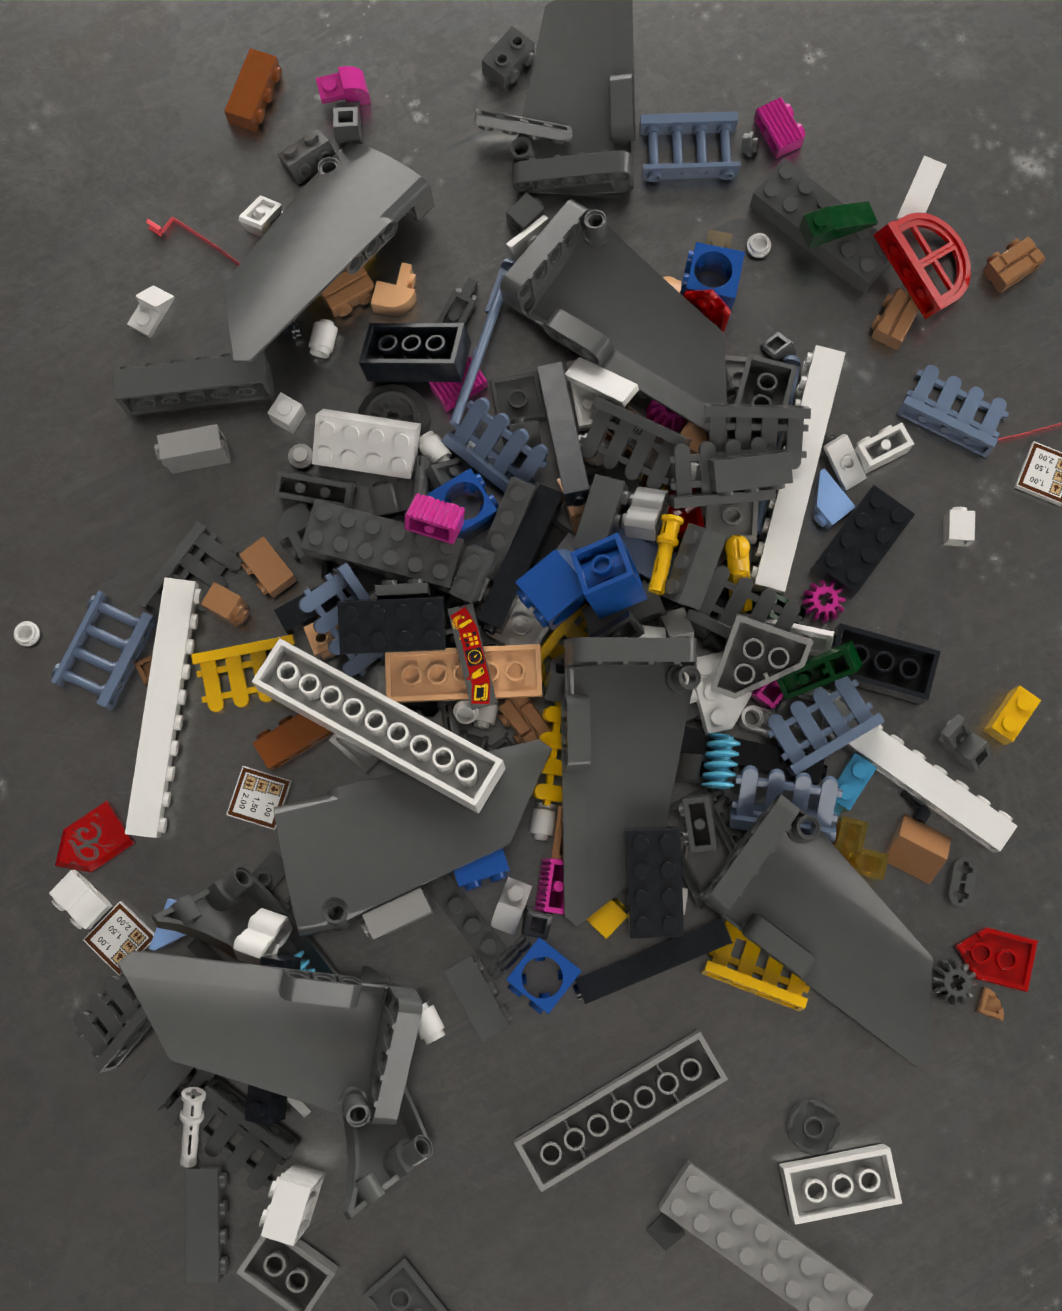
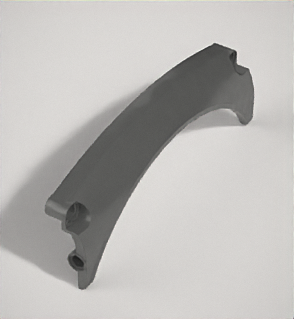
(375, 1152)

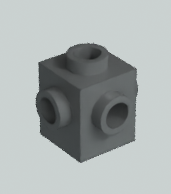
(530, 426)

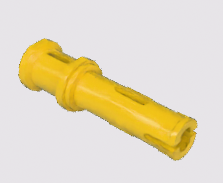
(666, 543)

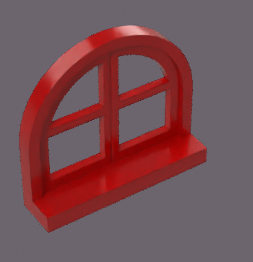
(912, 270)

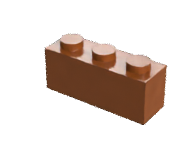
(253, 89)
(288, 740)

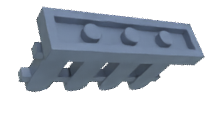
(948, 423)
(481, 452)
(328, 620)
(815, 737)
(746, 811)

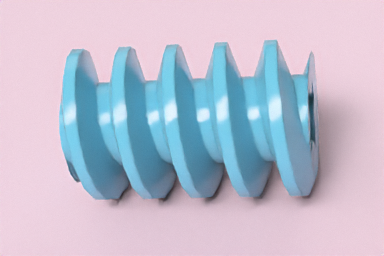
(720, 761)

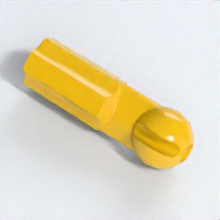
(738, 563)

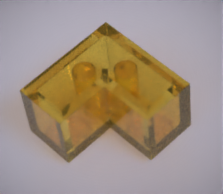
(850, 844)

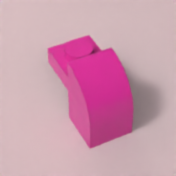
(346, 84)

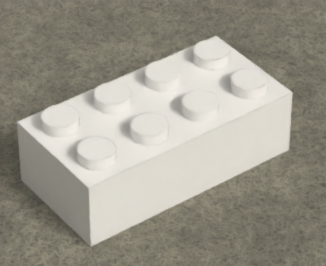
(365, 443)
(840, 1183)
(292, 1203)

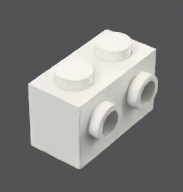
(884, 447)

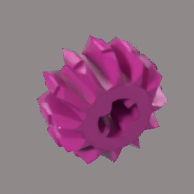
(664, 416)
(833, 601)

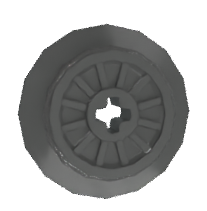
(400, 402)

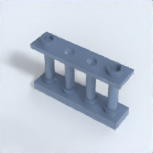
(689, 123)
(118, 671)

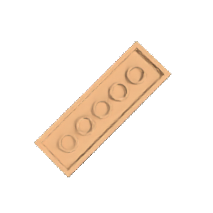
(439, 675)

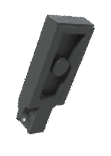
(460, 304)

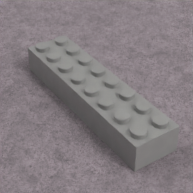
(620, 1110)
(759, 1244)

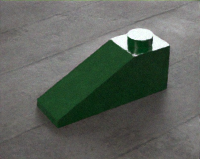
(836, 222)
(821, 670)

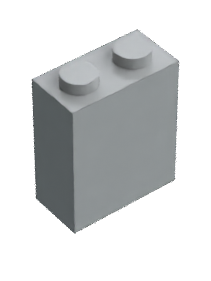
(192, 449)
(397, 914)

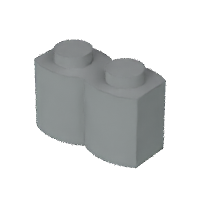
(645, 513)

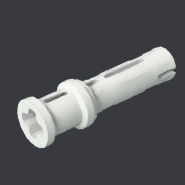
(189, 1153)

